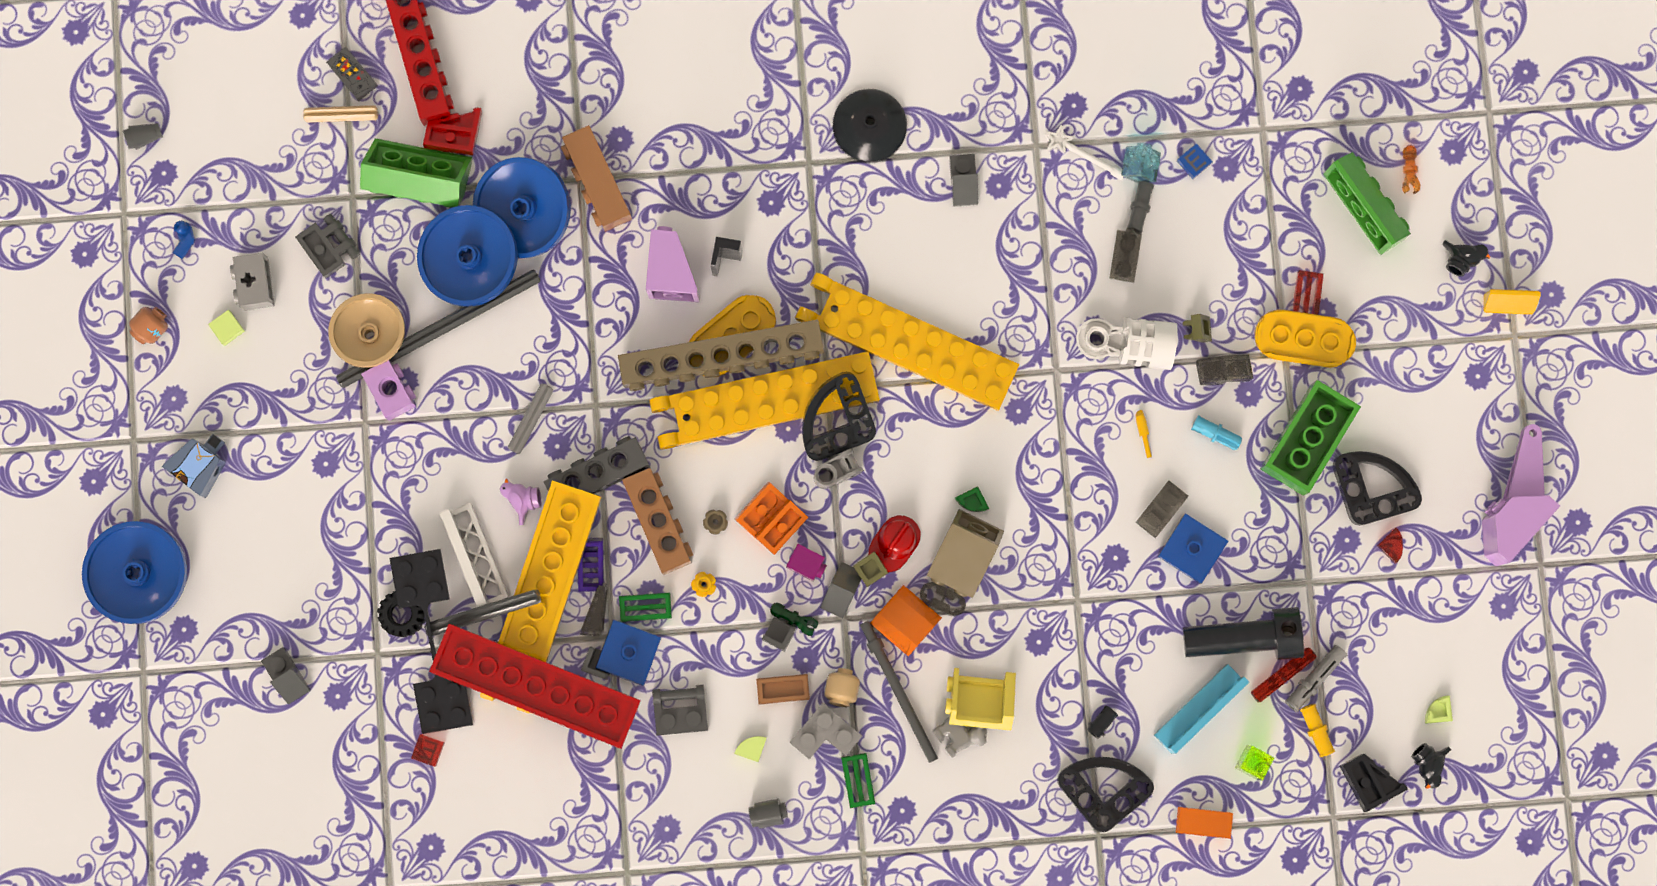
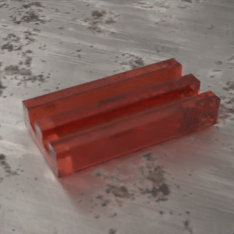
(1298, 288)

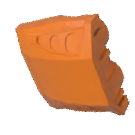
(905, 620)

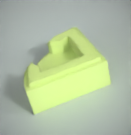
(1439, 711)
(751, 748)

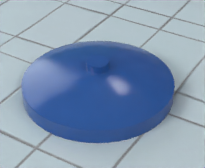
(529, 200)
(467, 255)
(134, 572)

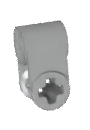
(839, 469)

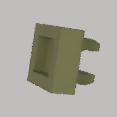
(1200, 328)
(871, 569)

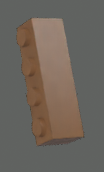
(596, 177)

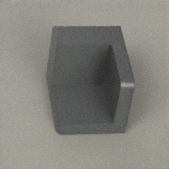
(779, 634)
(590, 663)

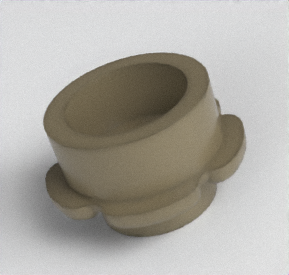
(715, 528)

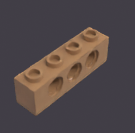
(636, 487)

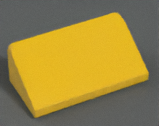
(1510, 301)

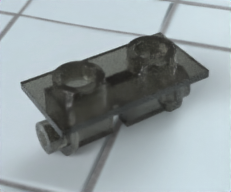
(1125, 255)

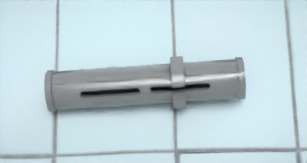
(1312, 682)

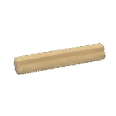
(344, 113)

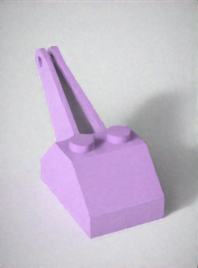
(1524, 505)

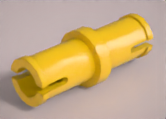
(1317, 730)

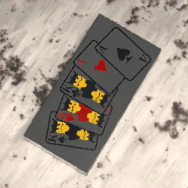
(352, 73)

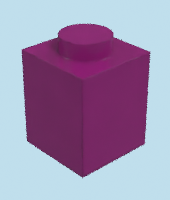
(806, 563)

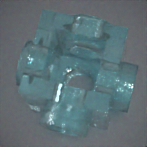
(1141, 163)

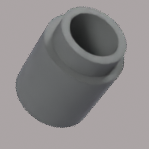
(768, 813)

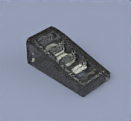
(595, 618)

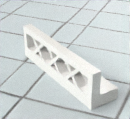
(465, 559)

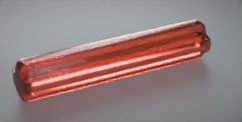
(1283, 675)

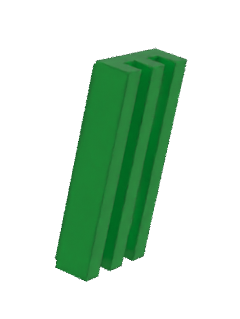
(667, 605)
(854, 758)

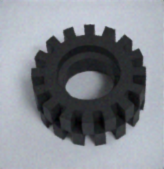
(393, 628)

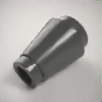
(141, 135)

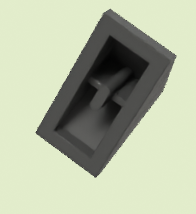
(841, 590)

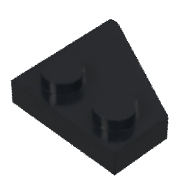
(1370, 783)

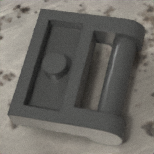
(683, 718)

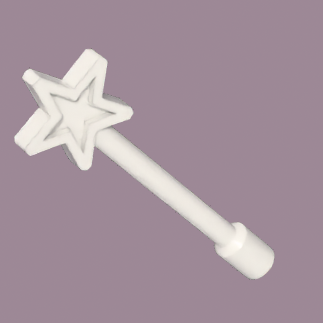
(1060, 141)

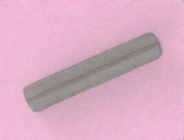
(530, 418)

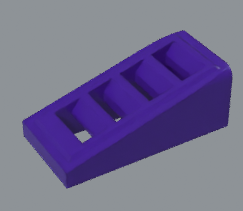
(588, 587)

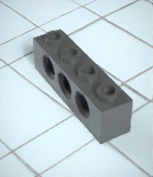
(611, 475)

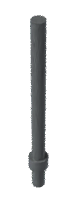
(876, 646)

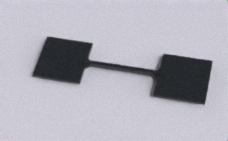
(419, 582)

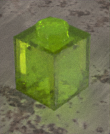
(1254, 762)

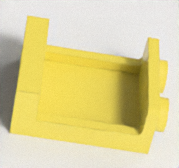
(981, 701)

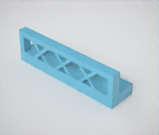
(1200, 709)

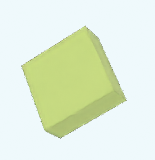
(226, 327)

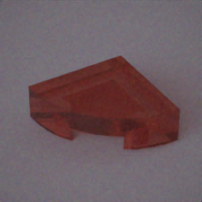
(1392, 545)

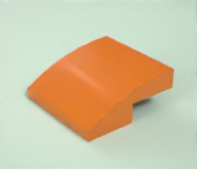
(771, 518)

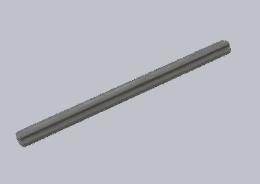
(446, 324)

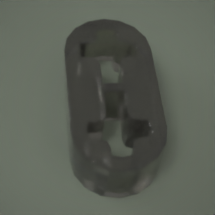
(945, 593)

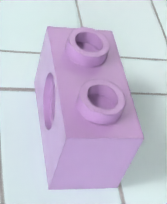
(377, 380)

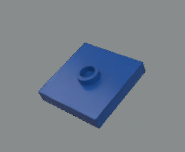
(1193, 548)
(628, 652)

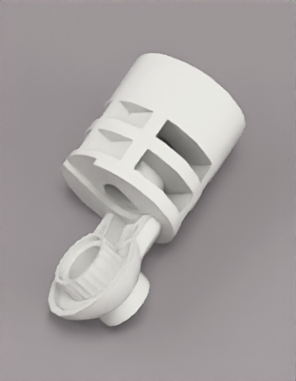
(1134, 343)

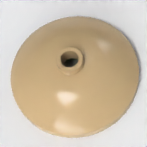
(359, 317)

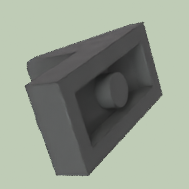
(963, 180)
(285, 676)

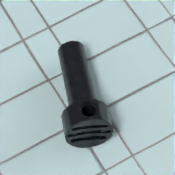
(1249, 636)

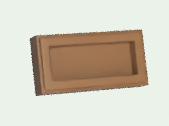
(783, 689)

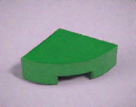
(972, 500)

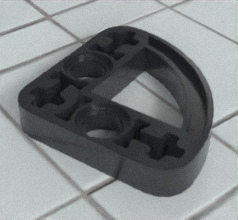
(849, 429)
(1362, 500)
(1107, 808)

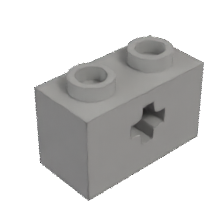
(261, 292)

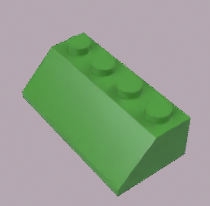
(415, 173)
(1366, 202)

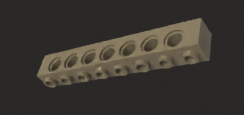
(631, 363)

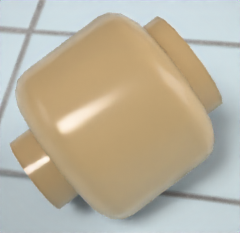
(842, 688)

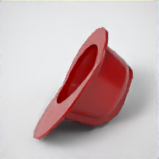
(896, 541)

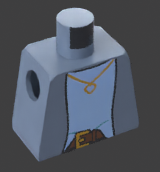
(197, 464)

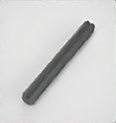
(486, 611)

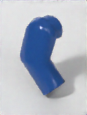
(186, 238)

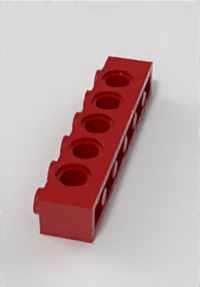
(407, 39)

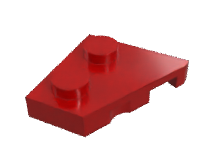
(454, 133)

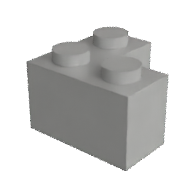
(825, 726)

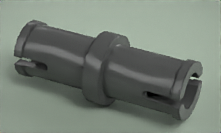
(1140, 206)

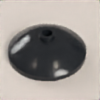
(865, 141)

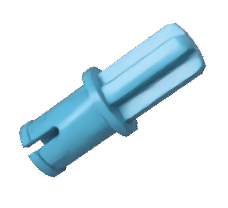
(1216, 433)

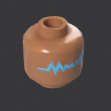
(148, 325)

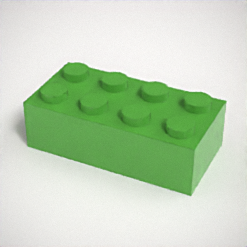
(1310, 438)

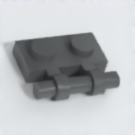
(320, 249)

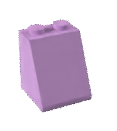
(668, 268)

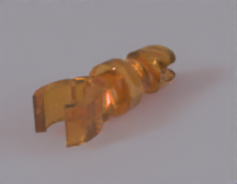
(1410, 169)

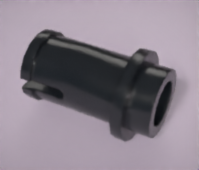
(1102, 722)

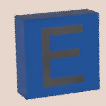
(1194, 161)

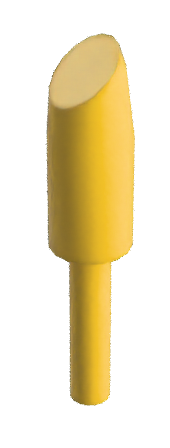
(1143, 431)

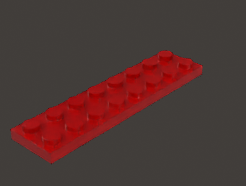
(535, 686)

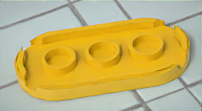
(741, 316)
(1305, 338)

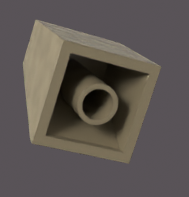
(965, 554)

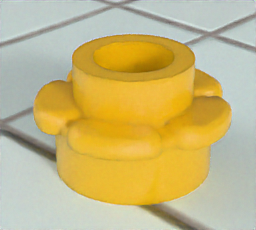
(710, 584)

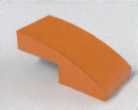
(1204, 822)

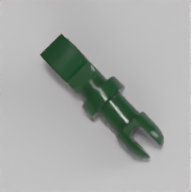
(779, 610)

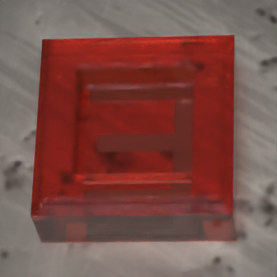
(428, 750)

